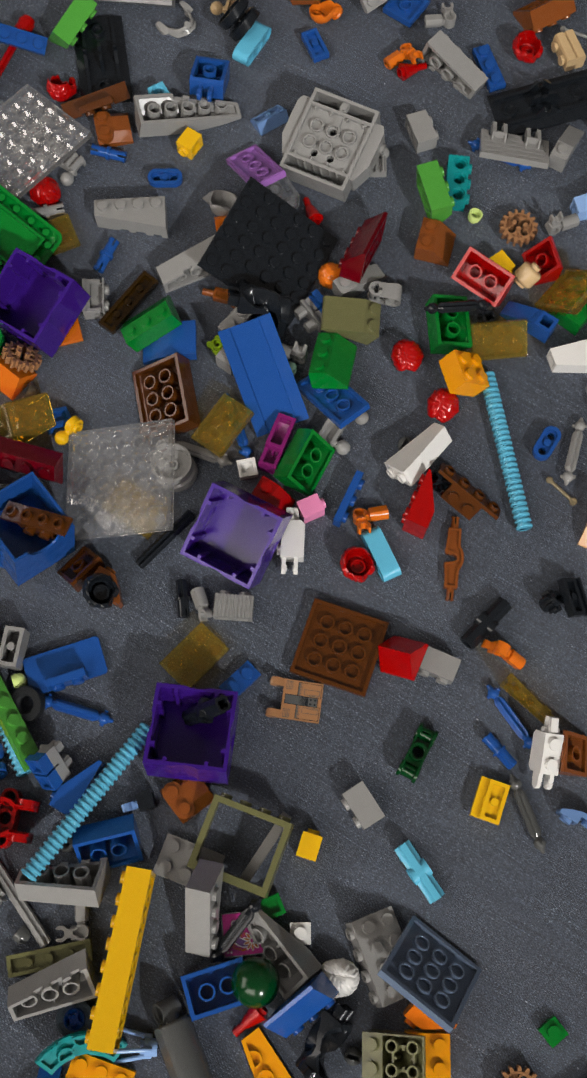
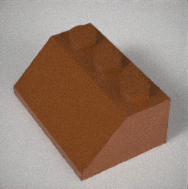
(544, 13)

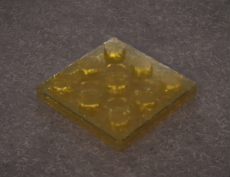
(566, 294)

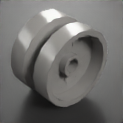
(184, 469)

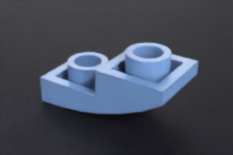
(572, 816)

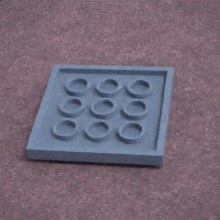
(430, 973)

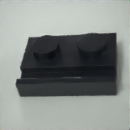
(573, 596)

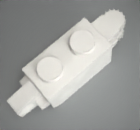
(292, 542)

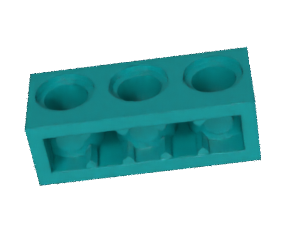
(456, 175)

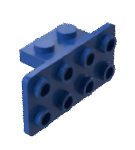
(66, 665)

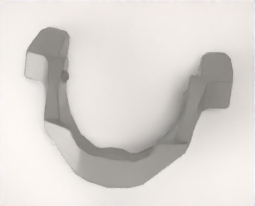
(188, 26)

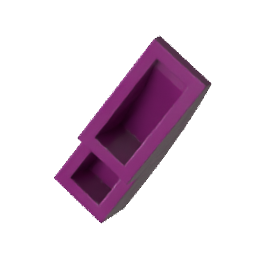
(276, 443)

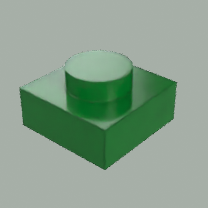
(273, 906)
(552, 1031)

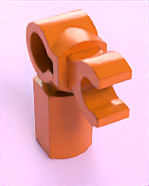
(406, 52)
(361, 517)
(504, 651)

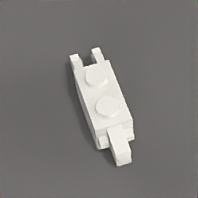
(546, 753)

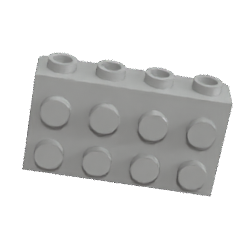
(372, 942)

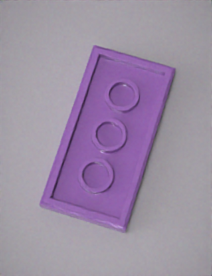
(256, 164)

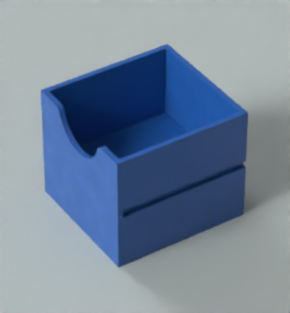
(24, 554)

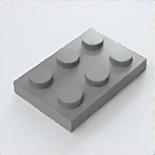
(175, 857)

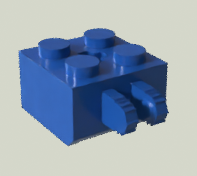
(209, 78)

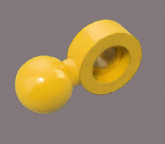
(72, 425)

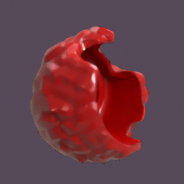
(527, 46)
(61, 90)
(46, 192)
(407, 355)
(442, 405)
(357, 564)

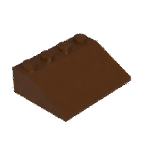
(167, 392)

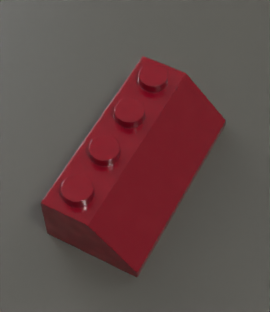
(362, 248)
(27, 458)

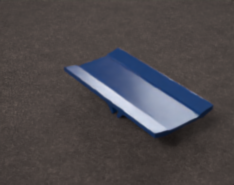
(262, 372)

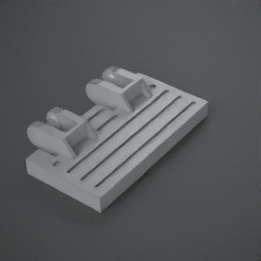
(512, 149)

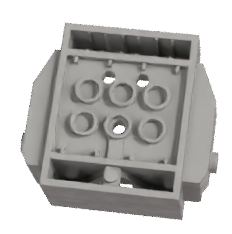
(353, 148)

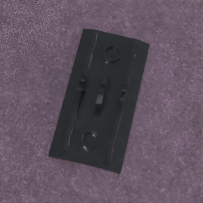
(102, 55)
(541, 103)

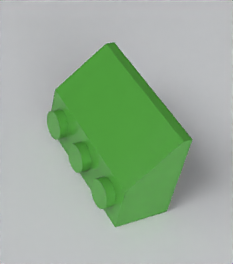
(72, 22)
(434, 191)

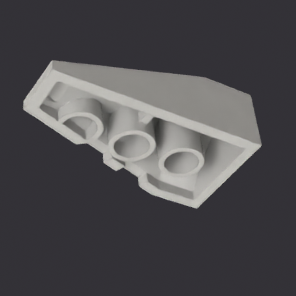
(288, 955)

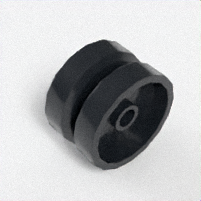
(239, 19)

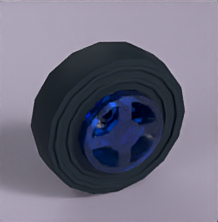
(70, 1024)

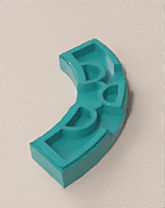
(67, 1049)

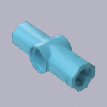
(419, 872)

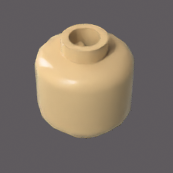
(527, 275)

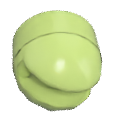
(474, 215)
(18, 680)

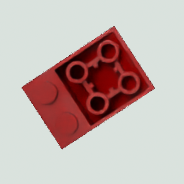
(419, 516)

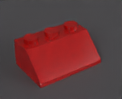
(483, 277)

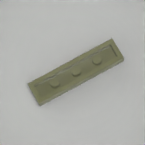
(39, 959)

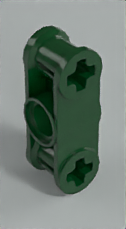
(411, 765)

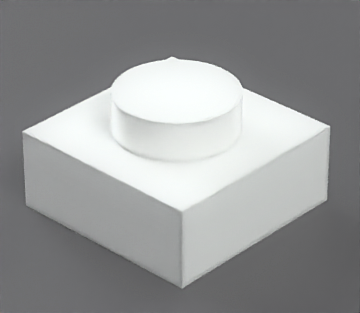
(247, 468)
(301, 932)

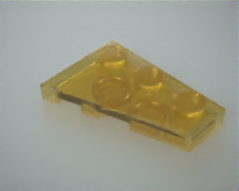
(525, 697)

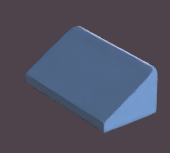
(270, 119)

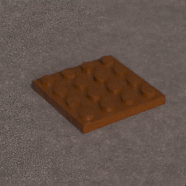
(339, 647)

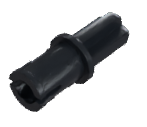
(182, 598)

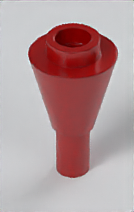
(407, 70)
(311, 212)
(250, 1019)

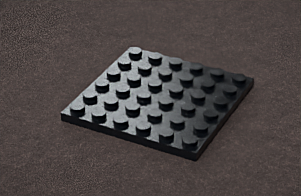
(268, 246)

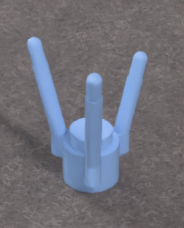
(147, 1048)

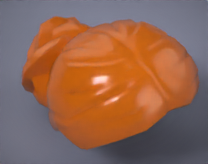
(325, 11)
(328, 273)

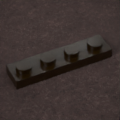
(128, 302)

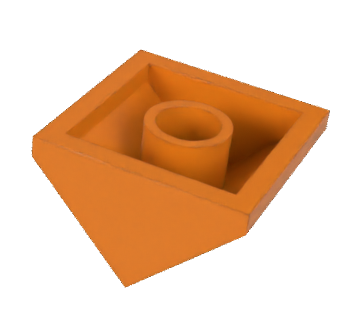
(13, 381)

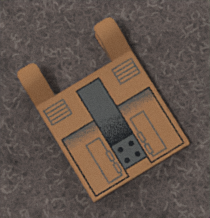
(299, 701)

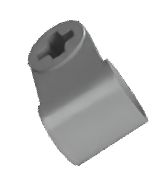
(386, 294)

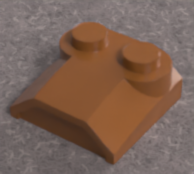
(113, 129)
(186, 798)

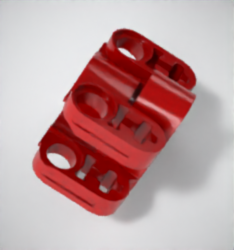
(15, 807)

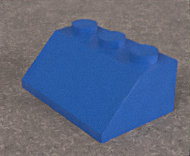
(110, 838)
(302, 1006)

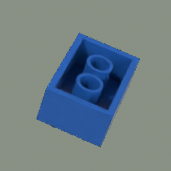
(210, 989)

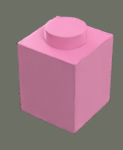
(311, 508)

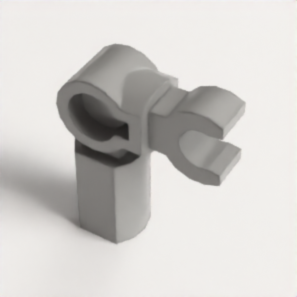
(438, 20)
(561, 223)
(296, 352)
(81, 930)

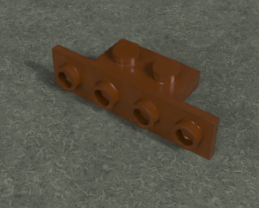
(96, 101)
(464, 496)
(36, 521)

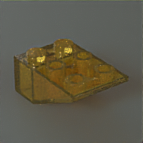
(26, 417)

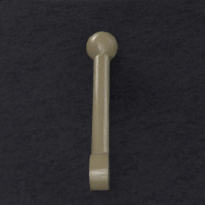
(572, 501)

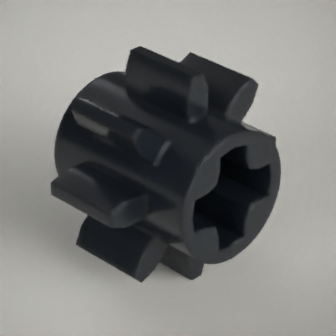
(487, 315)
(439, 481)
(551, 601)

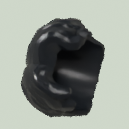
(100, 590)

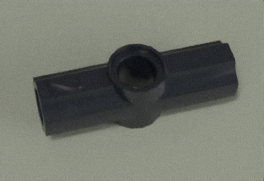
(485, 623)
(206, 710)

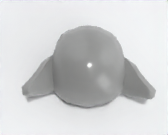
(220, 201)

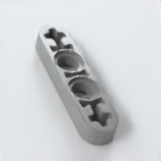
(263, 851)

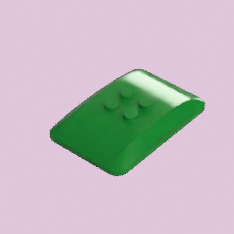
(24, 230)

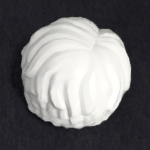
(343, 975)

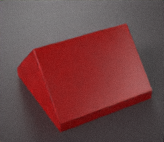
(547, 258)
(401, 657)

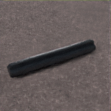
(165, 539)

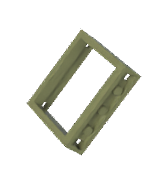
(264, 814)

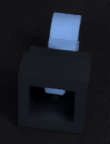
(144, 801)

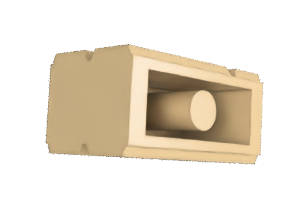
(568, 50)

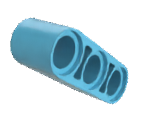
(251, 43)
(381, 554)

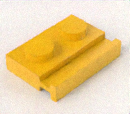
(489, 800)

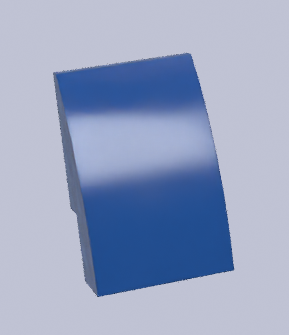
(180, 340)

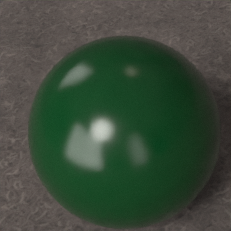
(255, 982)

